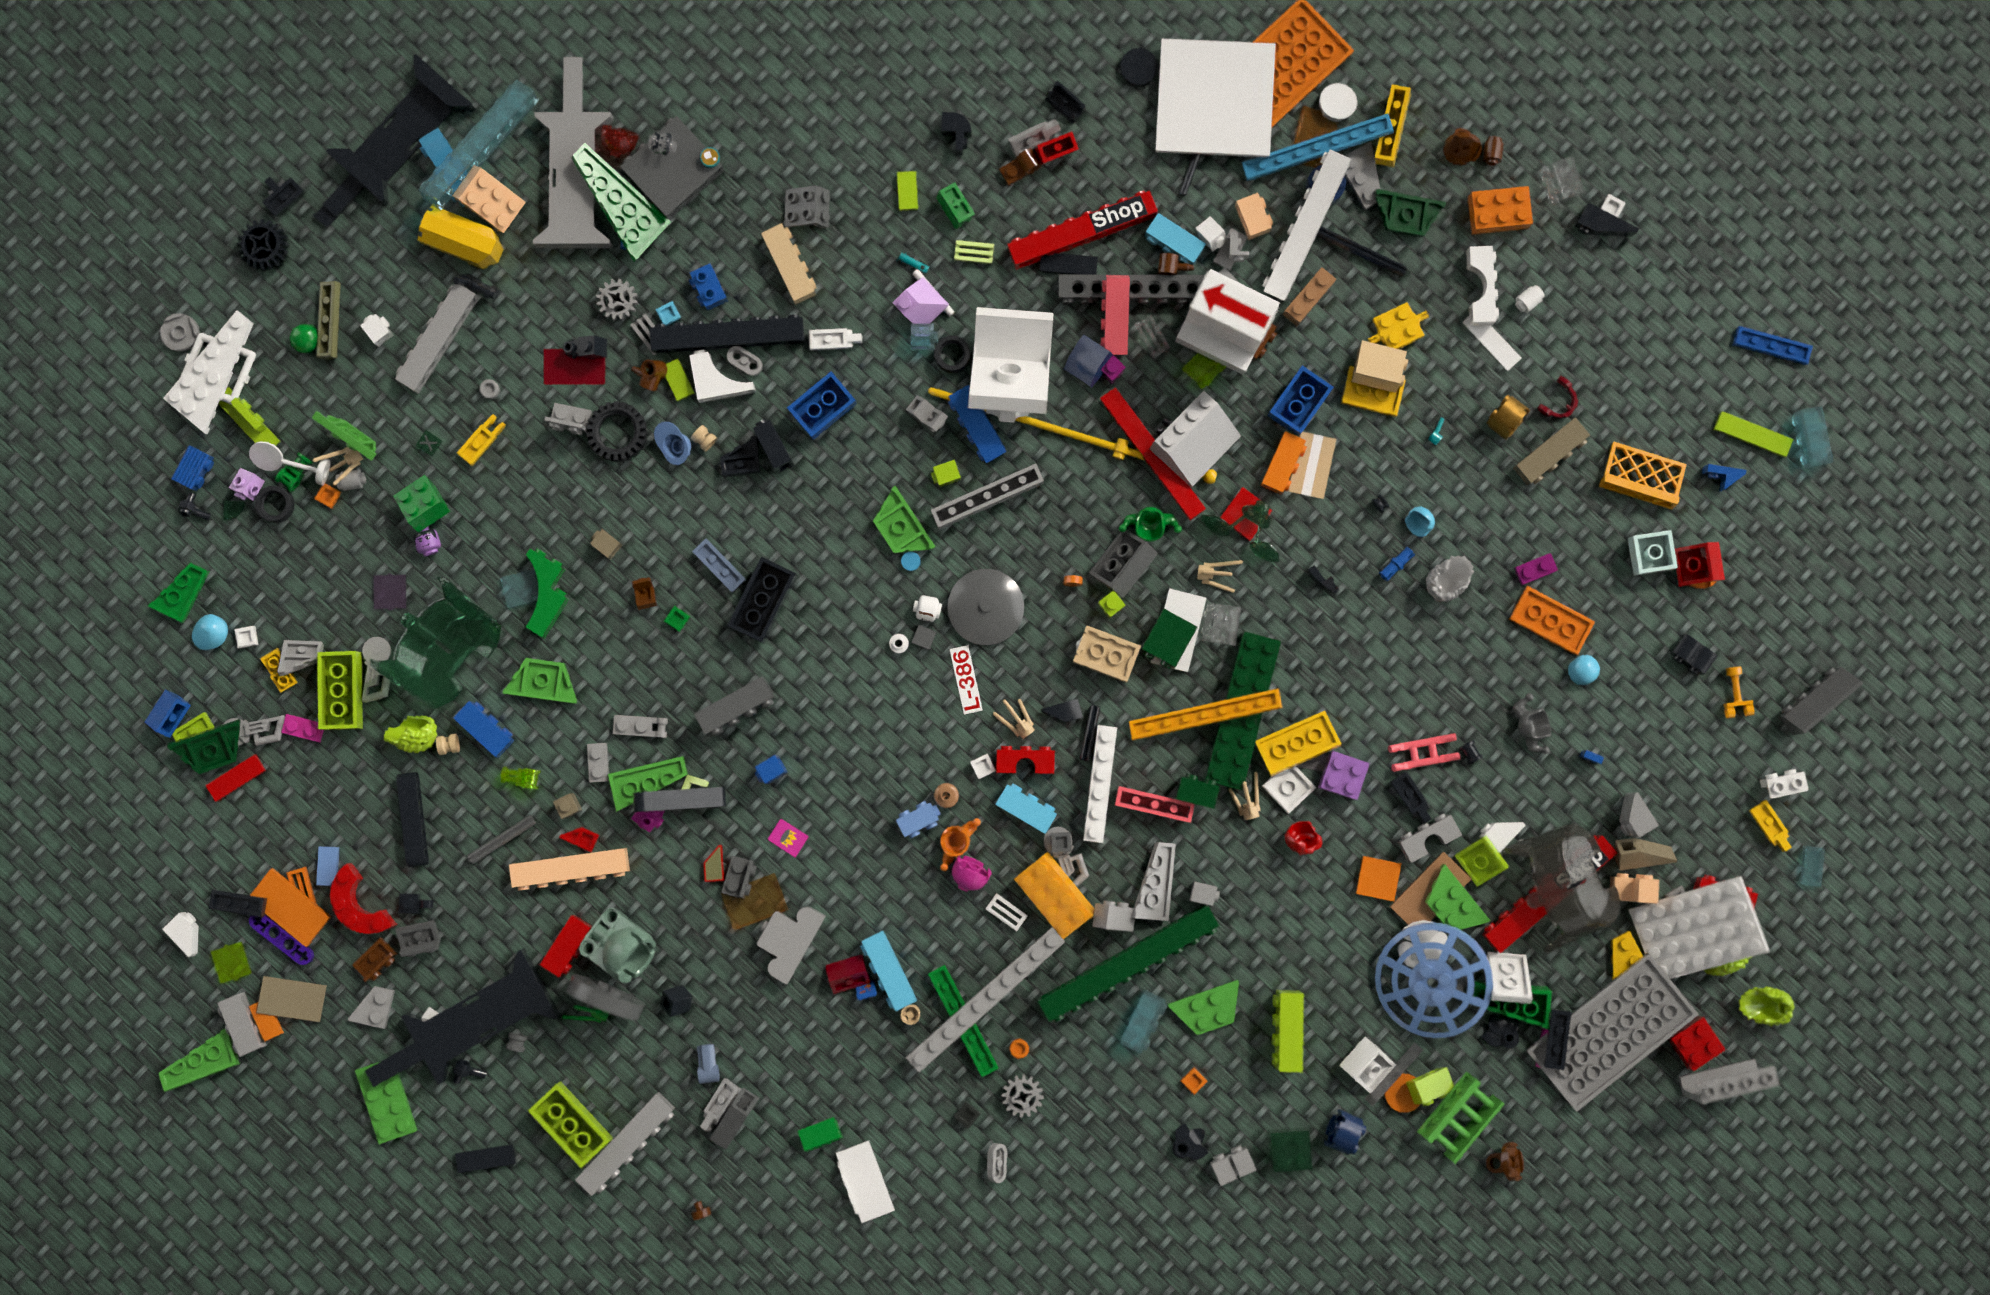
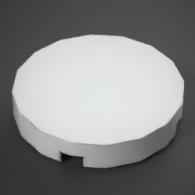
(1337, 102)

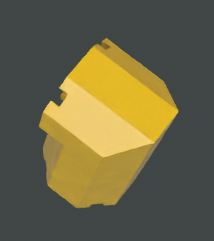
(460, 238)

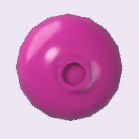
(970, 873)

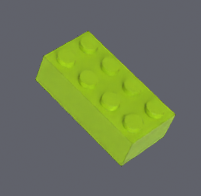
(340, 690)
(1288, 1030)
(570, 1124)

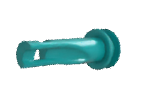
(912, 262)

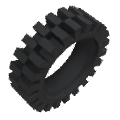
(616, 409)

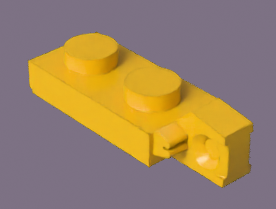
(1771, 825)

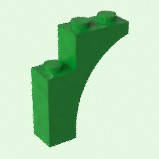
(550, 601)

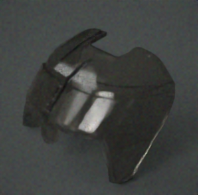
(1557, 861)

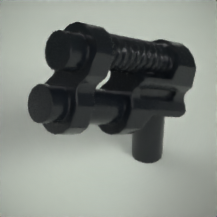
(474, 284)

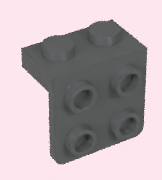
(807, 207)

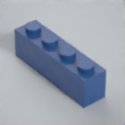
(978, 425)

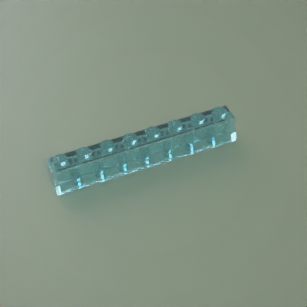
(478, 144)

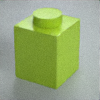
(945, 473)
(1111, 604)

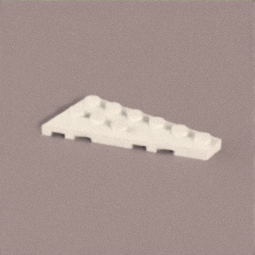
(208, 376)

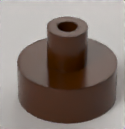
(700, 1211)

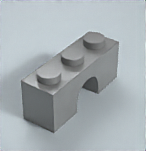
(1413, 844)

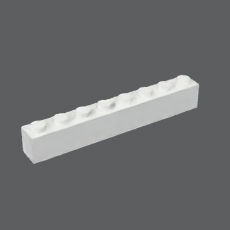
(1307, 225)

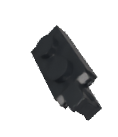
(1411, 796)

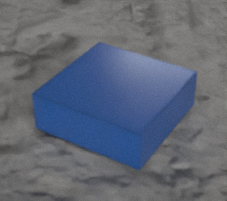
(1592, 757)

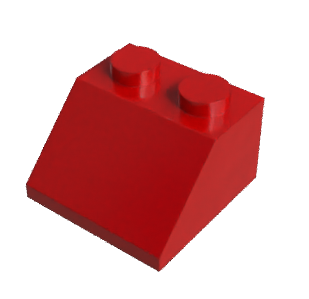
(1699, 564)

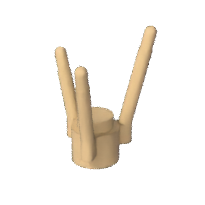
(351, 457)
(1205, 573)
(1023, 727)
(1249, 809)

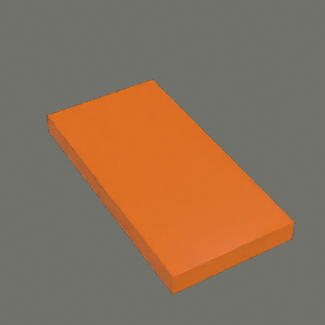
(1551, 620)
(291, 908)

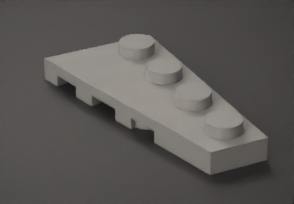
(1156, 887)

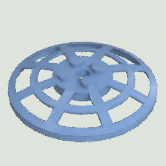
(1441, 972)

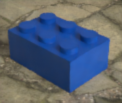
(1300, 401)
(822, 405)

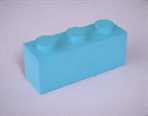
(1174, 240)
(1026, 808)

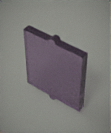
(389, 591)

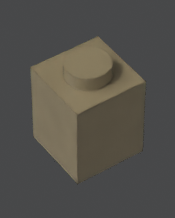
(605, 543)
(567, 805)

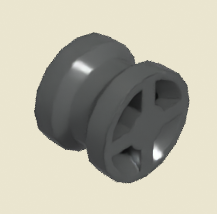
(516, 1042)

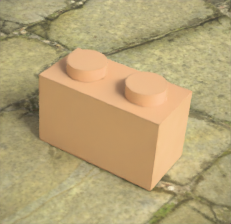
(1253, 216)

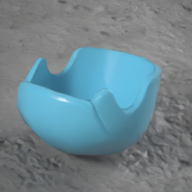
(1420, 521)
(1584, 670)

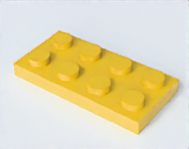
(1297, 743)

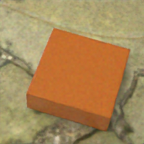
(328, 495)
(1194, 1080)

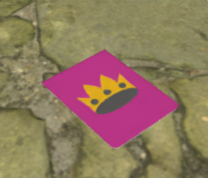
(788, 838)

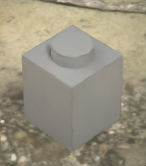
(1204, 893)

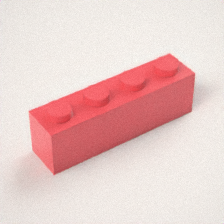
(1116, 314)
(1154, 804)

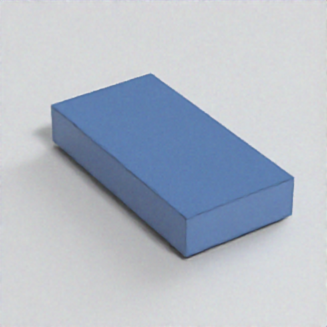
(327, 865)

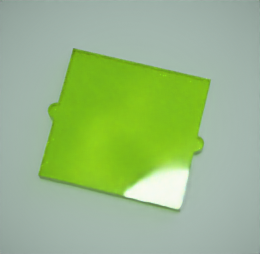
(231, 962)

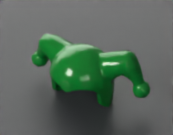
(1150, 523)

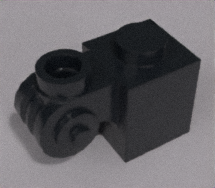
(587, 346)

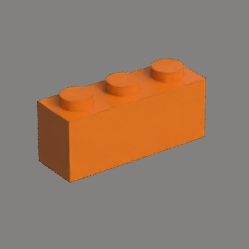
(1284, 463)

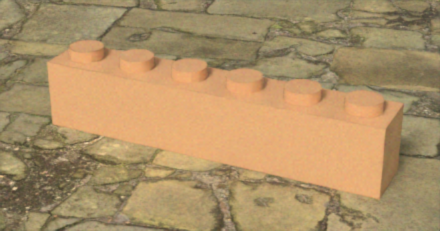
(569, 867)

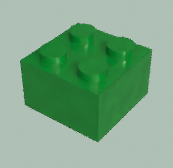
(421, 503)

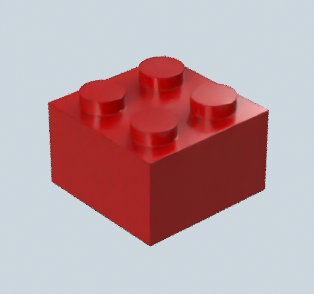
(1696, 1043)

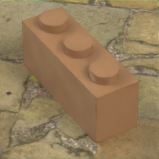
(1309, 296)

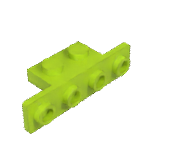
(251, 423)

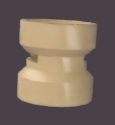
(703, 438)
(447, 744)
(910, 1014)

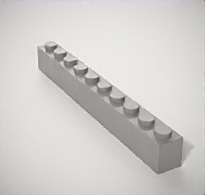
(985, 999)

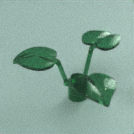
(1255, 513)

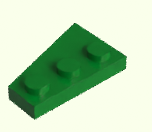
(181, 593)

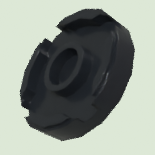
(1139, 66)

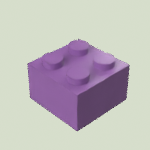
(1343, 775)

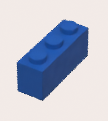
(484, 728)

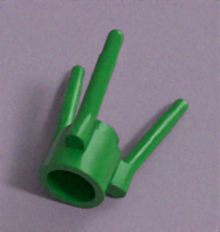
(599, 1015)

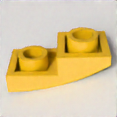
(271, 662)

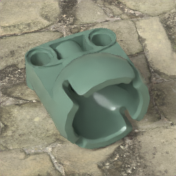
(618, 946)

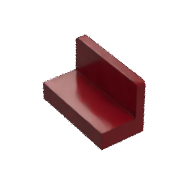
(847, 974)

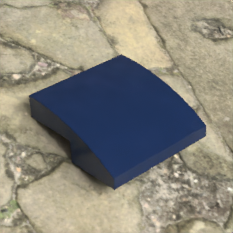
(1087, 361)

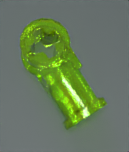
(524, 777)

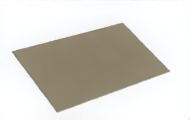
(291, 999)

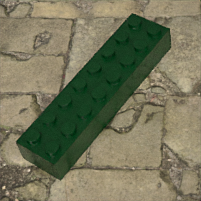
(1237, 737)

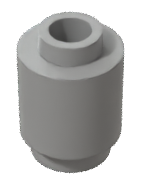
(353, 480)

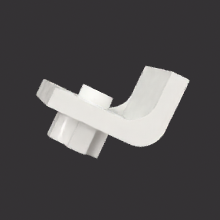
(1011, 362)

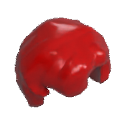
(1302, 838)

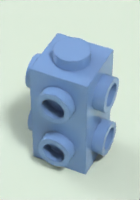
(923, 816)

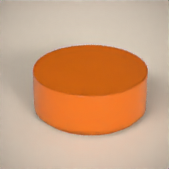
(1072, 580)
(1019, 1048)

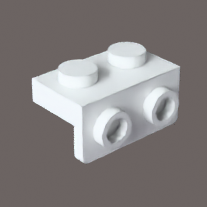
(1787, 784)

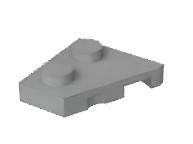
(298, 655)
(374, 1008)

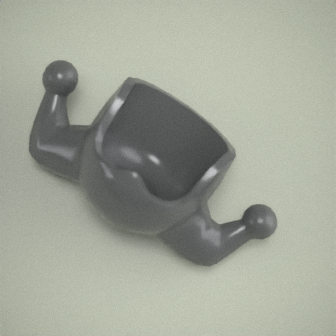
(1532, 724)

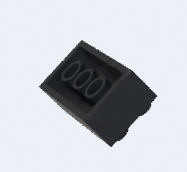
(762, 600)

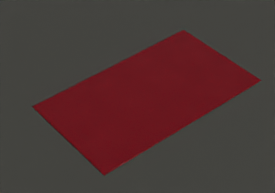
(567, 371)

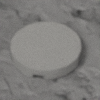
(179, 332)

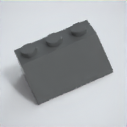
(1123, 563)

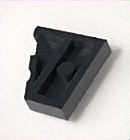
(741, 460)

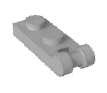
(639, 726)

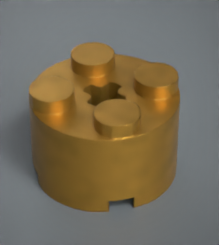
(1508, 417)

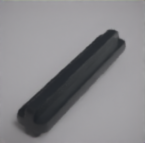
(1089, 732)

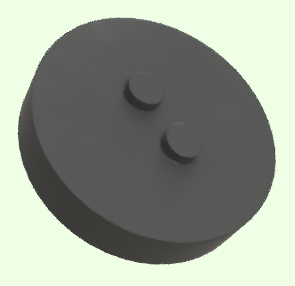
(605, 997)

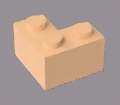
(1637, 889)

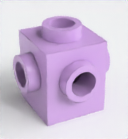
(246, 485)

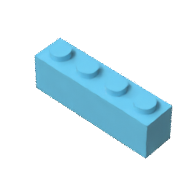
(889, 971)

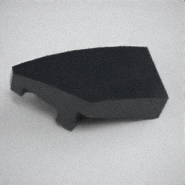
(1318, 578)
(1064, 711)

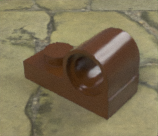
(1022, 166)

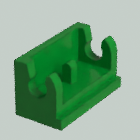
(955, 205)
(820, 1134)

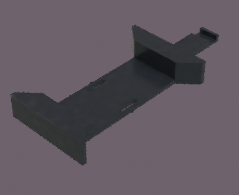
(389, 147)
(460, 1027)

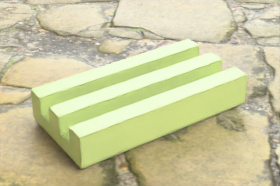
(970, 251)

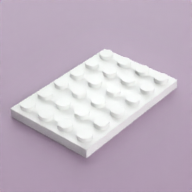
(1700, 928)

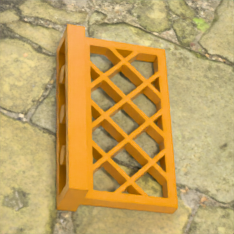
(1638, 490)

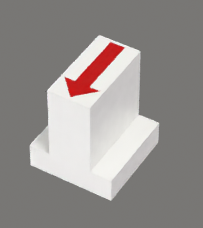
(1227, 321)

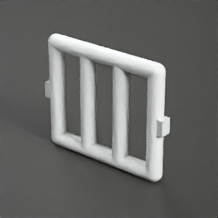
(243, 377)

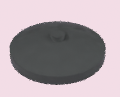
(985, 607)

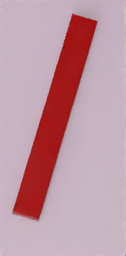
(1143, 441)

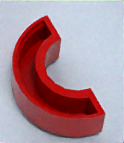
(347, 908)

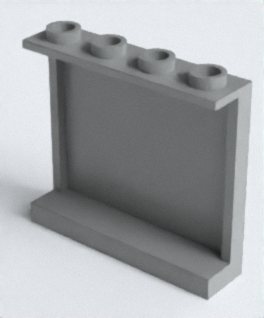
(1727, 1081)

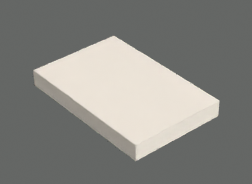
(1510, 977)

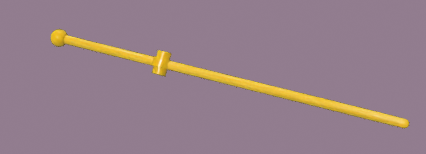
(1120, 448)

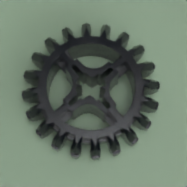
(258, 251)

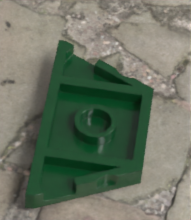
(1406, 212)
(209, 748)

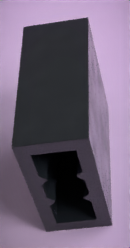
(773, 445)

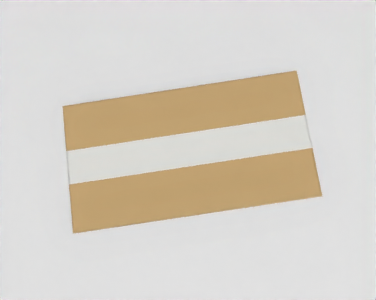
(1313, 466)

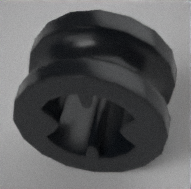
(1380, 503)

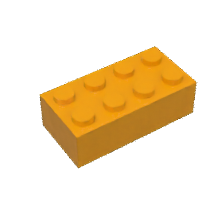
(1055, 895)

